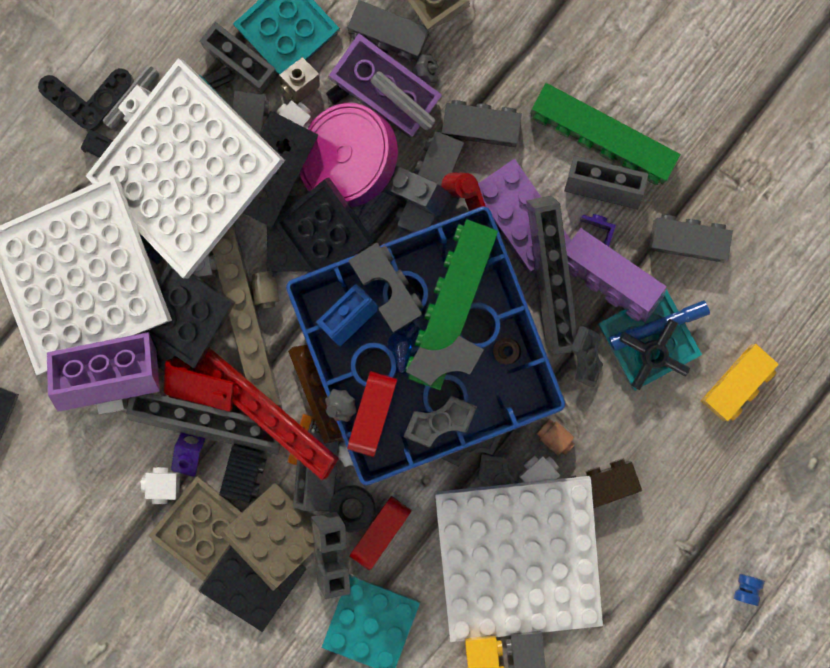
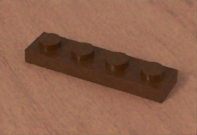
(314, 393)

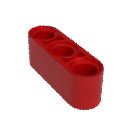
(372, 414)
(380, 533)

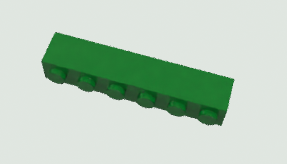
(604, 134)
(456, 290)

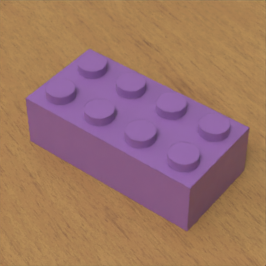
(355, 73)
(506, 197)
(613, 276)
(102, 372)

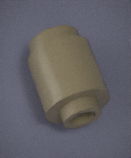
(264, 290)

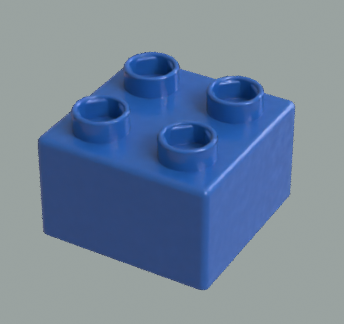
(503, 393)

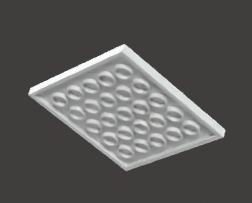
(187, 167)
(79, 273)
(519, 558)

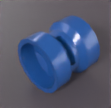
(752, 584)

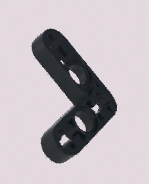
(92, 105)

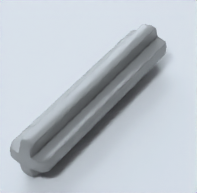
(144, 80)
(402, 100)

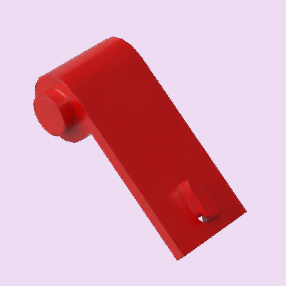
(464, 187)
(196, 387)

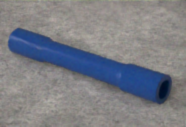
(687, 314)

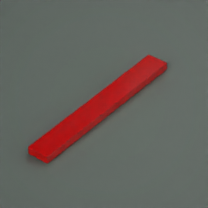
(271, 417)

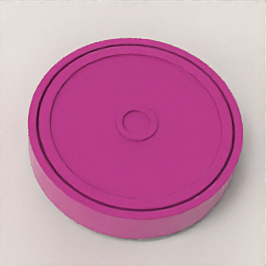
(352, 150)

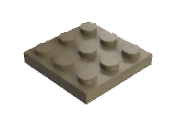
(194, 527)
(272, 536)

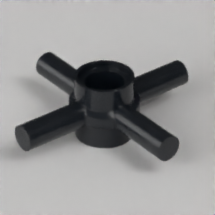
(663, 358)

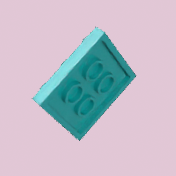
(286, 30)
(680, 345)
(371, 624)

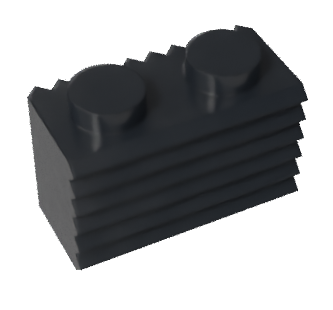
(242, 474)

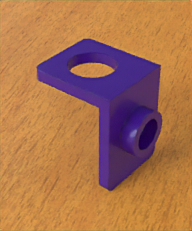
(601, 222)
(186, 455)

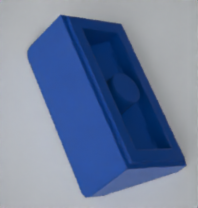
(347, 315)

